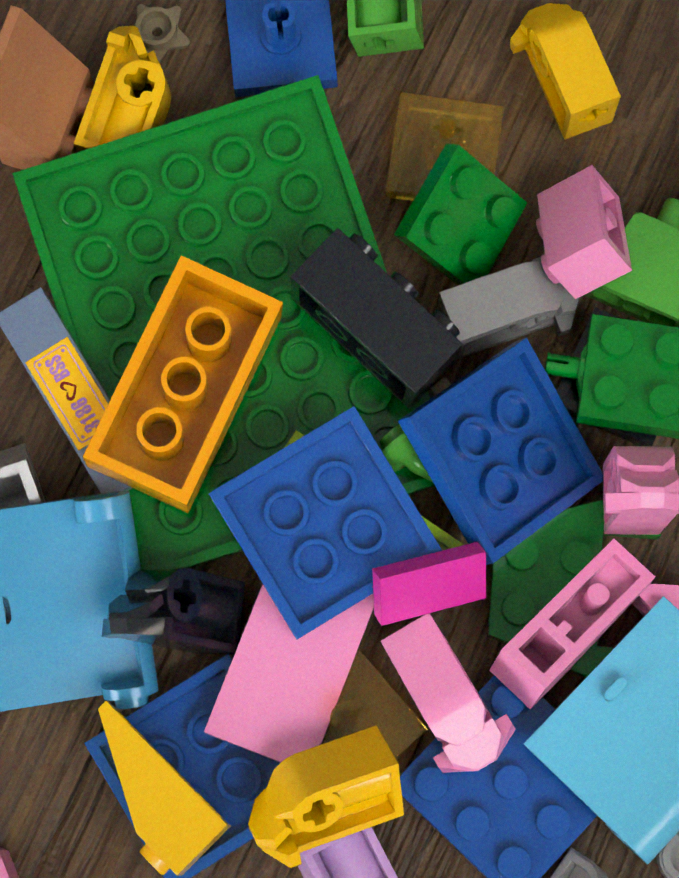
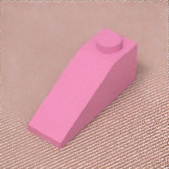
(570, 623)

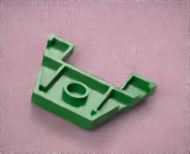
(541, 567)

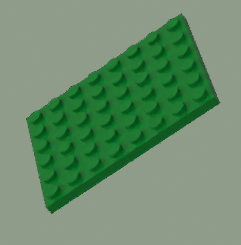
(249, 198)

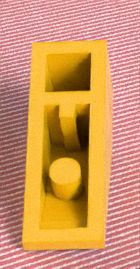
(161, 802)

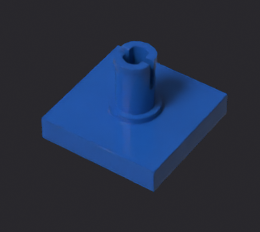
(279, 44)

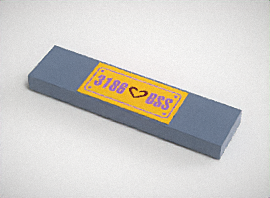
(59, 373)

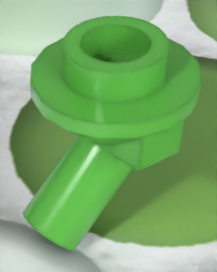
(401, 453)

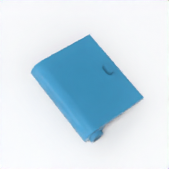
(56, 584)

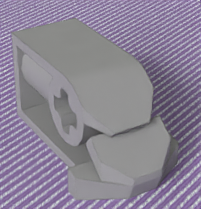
(507, 306)

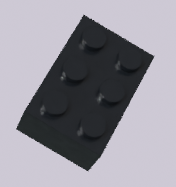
(375, 316)

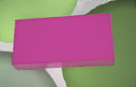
(429, 583)

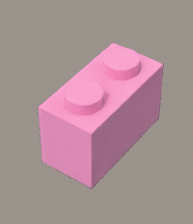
(582, 233)

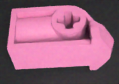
(639, 490)
(446, 697)

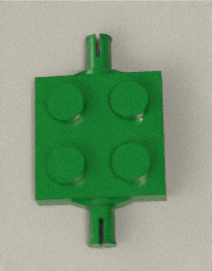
(625, 376)

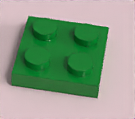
(460, 216)

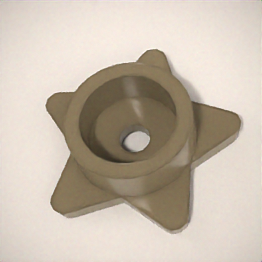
(167, 21)

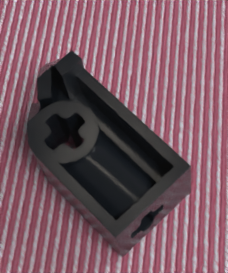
(179, 611)

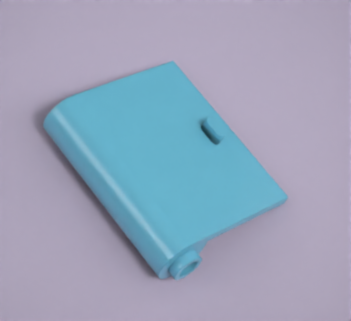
(624, 749)

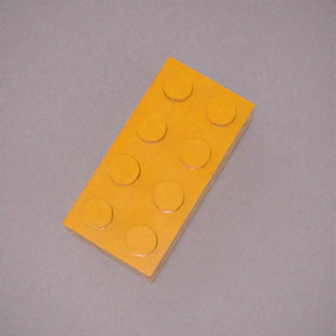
(183, 384)

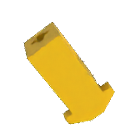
(568, 67)
(112, 106)
(327, 795)

